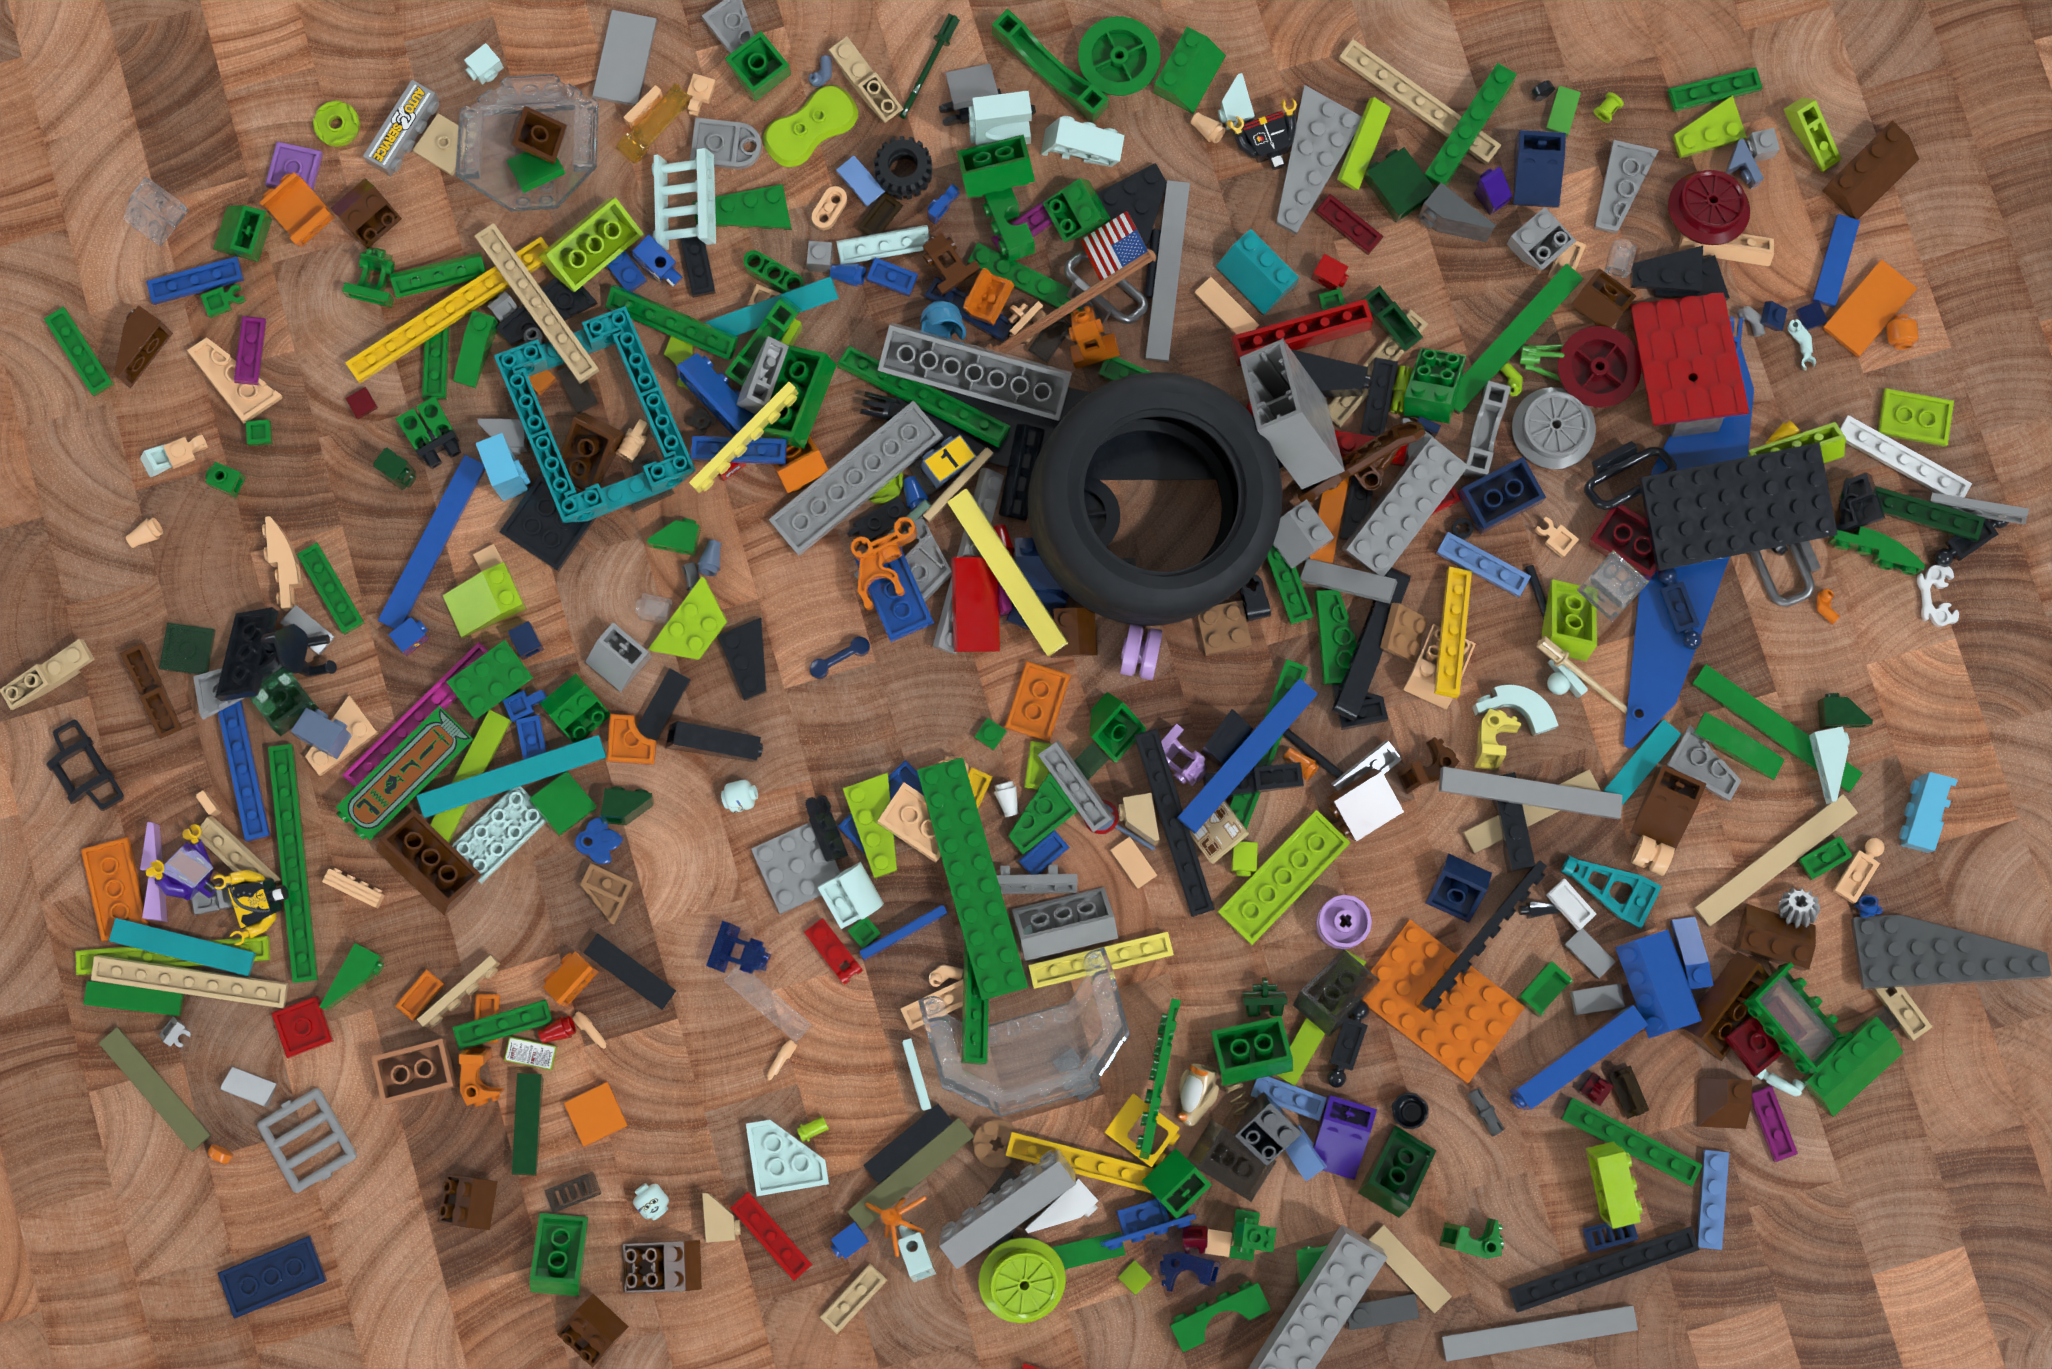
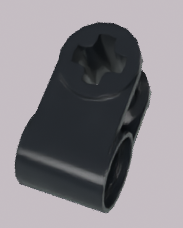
(1255, 602)

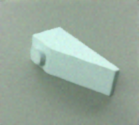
(1830, 755)

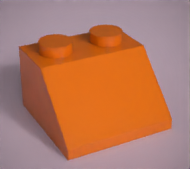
(800, 466)
(569, 979)

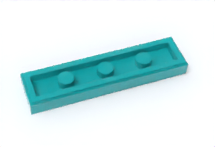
(1643, 760)

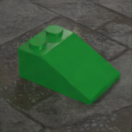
(558, 1254)

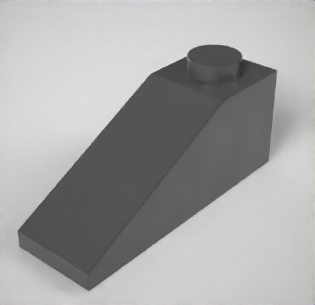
(1383, 1312)

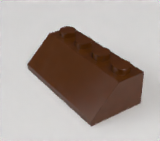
(1872, 171)
(428, 862)
(1723, 1004)

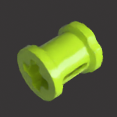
(1608, 107)

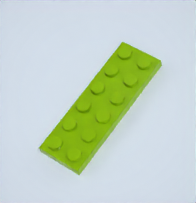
(1283, 877)

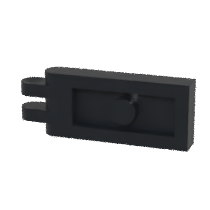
(879, 520)

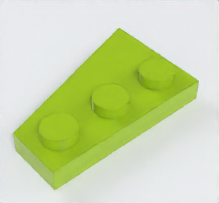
(1711, 131)

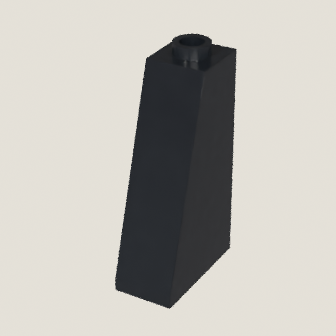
(1334, 376)
(713, 742)

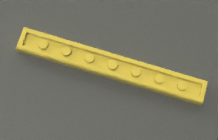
(1007, 572)

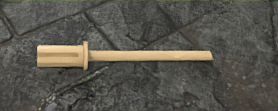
(1560, 657)

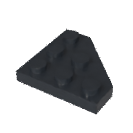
(1138, 196)

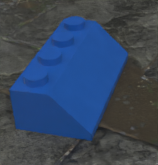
(713, 392)
(1658, 983)

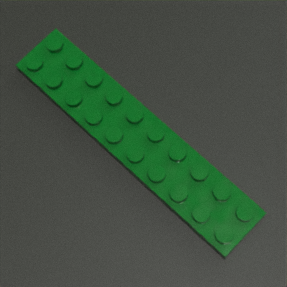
(972, 879)

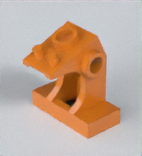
(1091, 345)
(471, 1062)

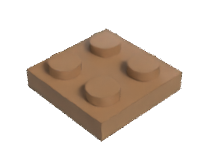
(1224, 628)
(1403, 632)

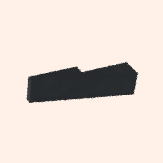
(1267, 779)
(629, 971)

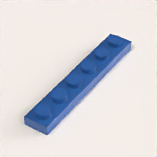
(244, 772)

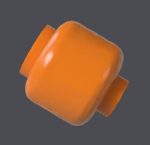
(1902, 332)

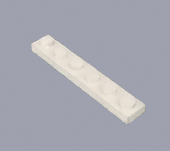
(1903, 459)

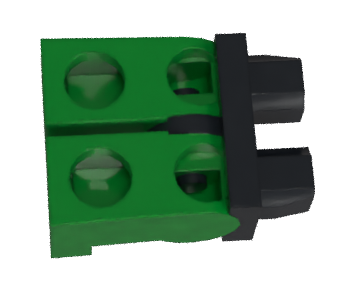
(435, 438)

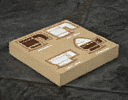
(1219, 833)

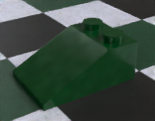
(1397, 1172)

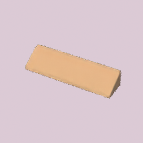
(1743, 249)

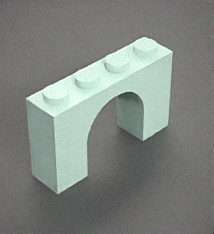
(1000, 117)

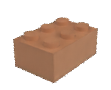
(414, 1071)

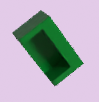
(1544, 988)

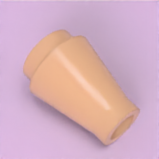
(1208, 127)
(146, 532)

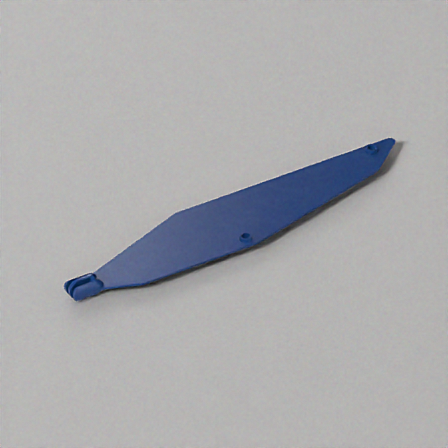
(1658, 652)

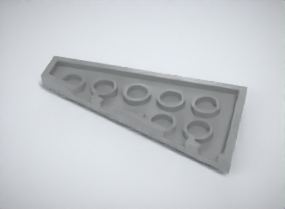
(1319, 143)

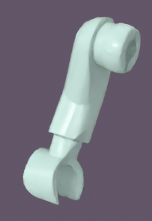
(1804, 338)
(1793, 1089)

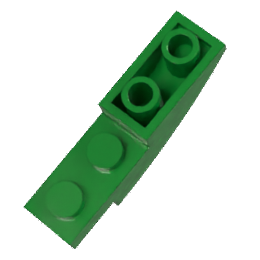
(1885, 550)

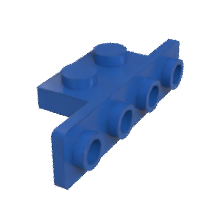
(1144, 1219)

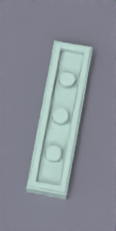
(882, 244)

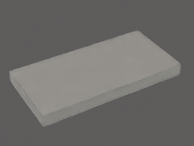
(624, 58)

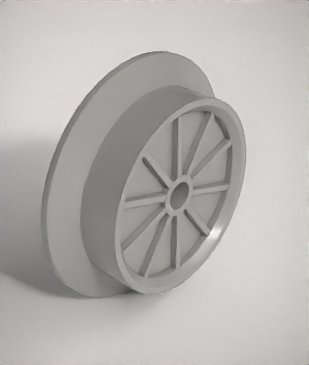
(1541, 441)

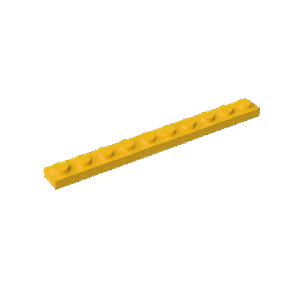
(439, 316)

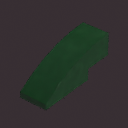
(1392, 319)

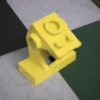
(1489, 753)

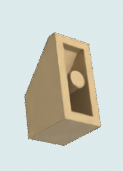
(719, 1221)

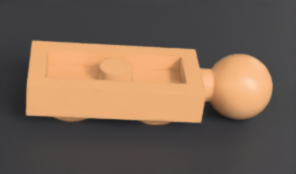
(1859, 871)

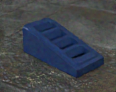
(1612, 1242)

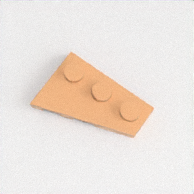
(357, 726)

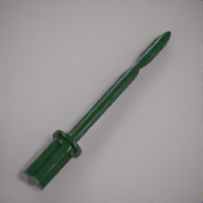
(942, 38)

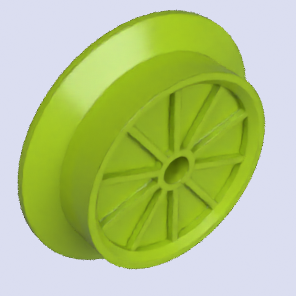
(1017, 1262)

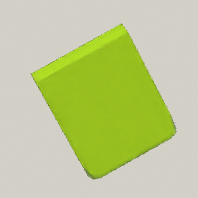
(1134, 1277)

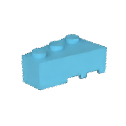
(503, 470)
(1926, 811)

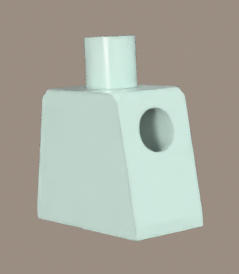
(917, 1262)

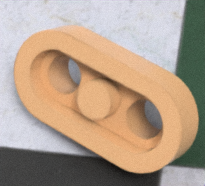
(828, 208)

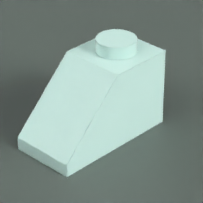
(1236, 103)

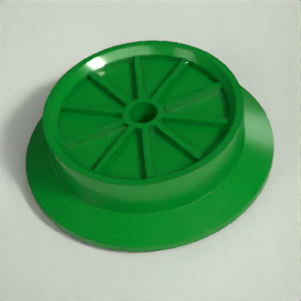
(1121, 39)

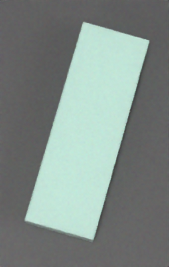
(916, 1074)

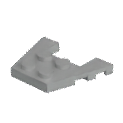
(926, 562)

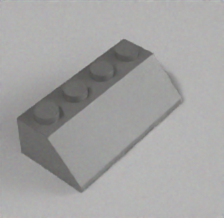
(1065, 923)

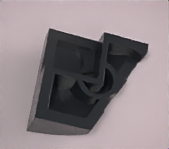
(1860, 503)

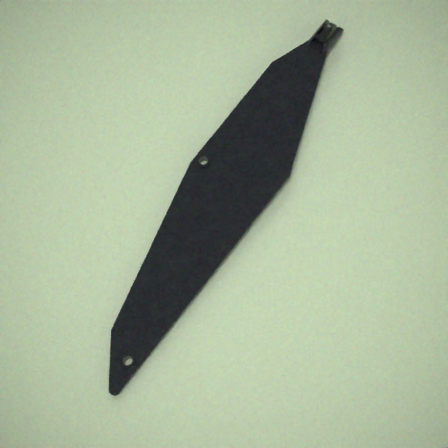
(1124, 457)

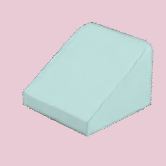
(155, 460)

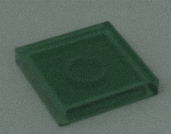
(187, 649)

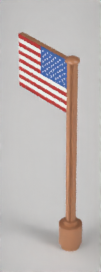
(1114, 253)

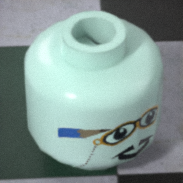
(739, 796)
(651, 1201)

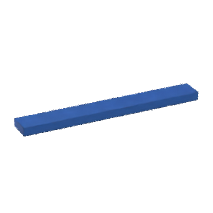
(432, 542)
(1247, 756)

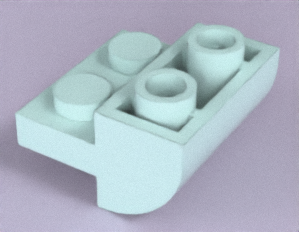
(851, 895)

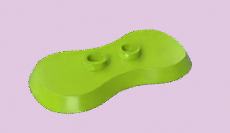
(795, 137)

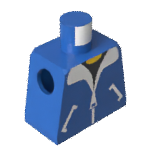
(650, 253)

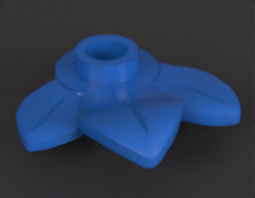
(601, 839)

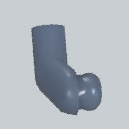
(824, 74)

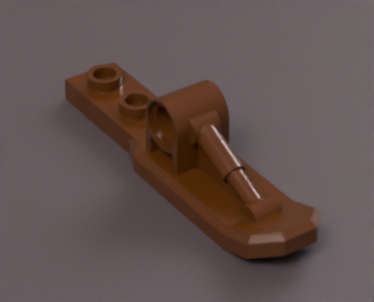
(1368, 459)

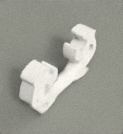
(1941, 616)

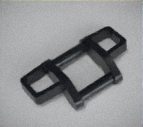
(104, 776)

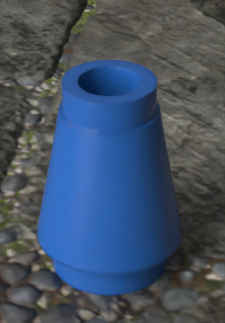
(849, 273)
(913, 492)

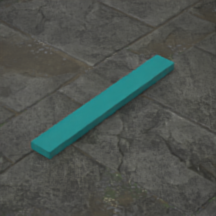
(511, 776)

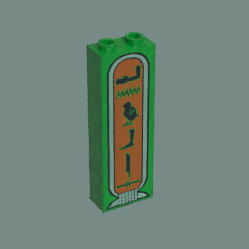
(403, 773)

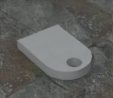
(726, 142)

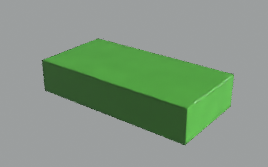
(1563, 110)

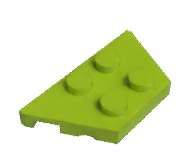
(692, 625)

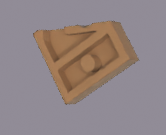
(607, 891)

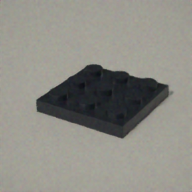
(540, 530)

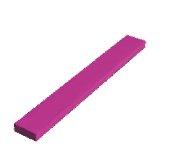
(439, 694)

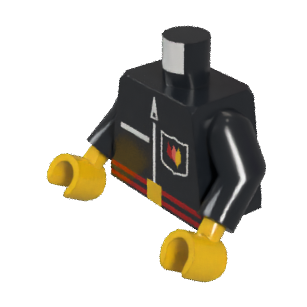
(1267, 136)

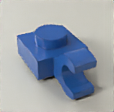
(521, 704)

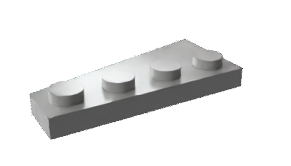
(1623, 177)

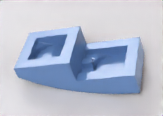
(860, 180)
(1305, 1156)

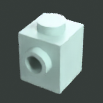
(483, 64)

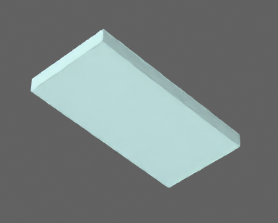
(500, 832)

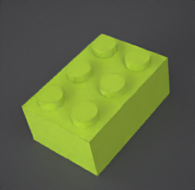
(1614, 1185)

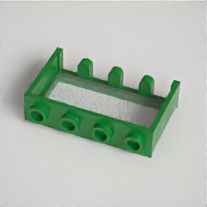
(1796, 1020)

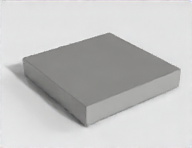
(970, 83)

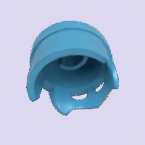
(943, 320)

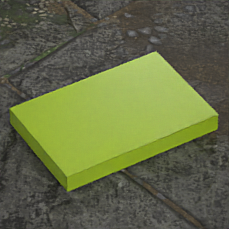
(1915, 417)

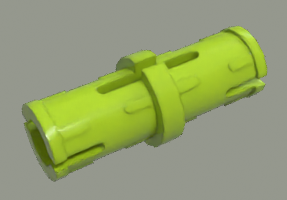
(1399, 389)

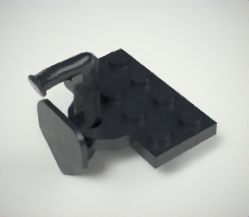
(260, 648)

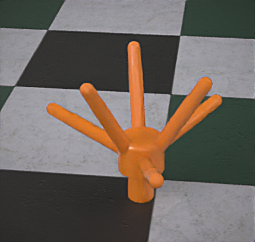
(893, 1218)

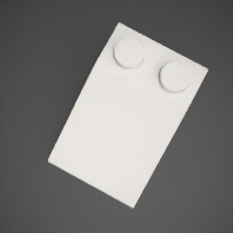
(1067, 1207)

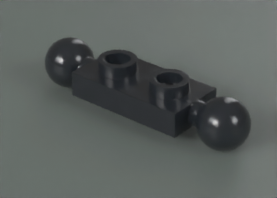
(1962, 547)
(1348, 1045)

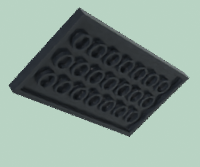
(1737, 506)

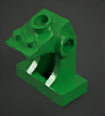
(378, 261)
(1250, 1236)
(1486, 1246)

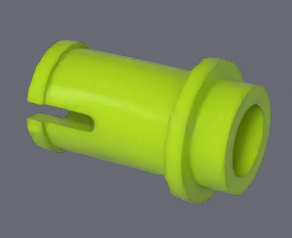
(812, 1129)

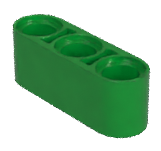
(766, 267)

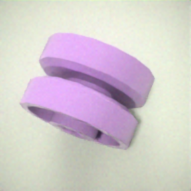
(1142, 652)
(1357, 919)

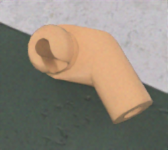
(944, 972)

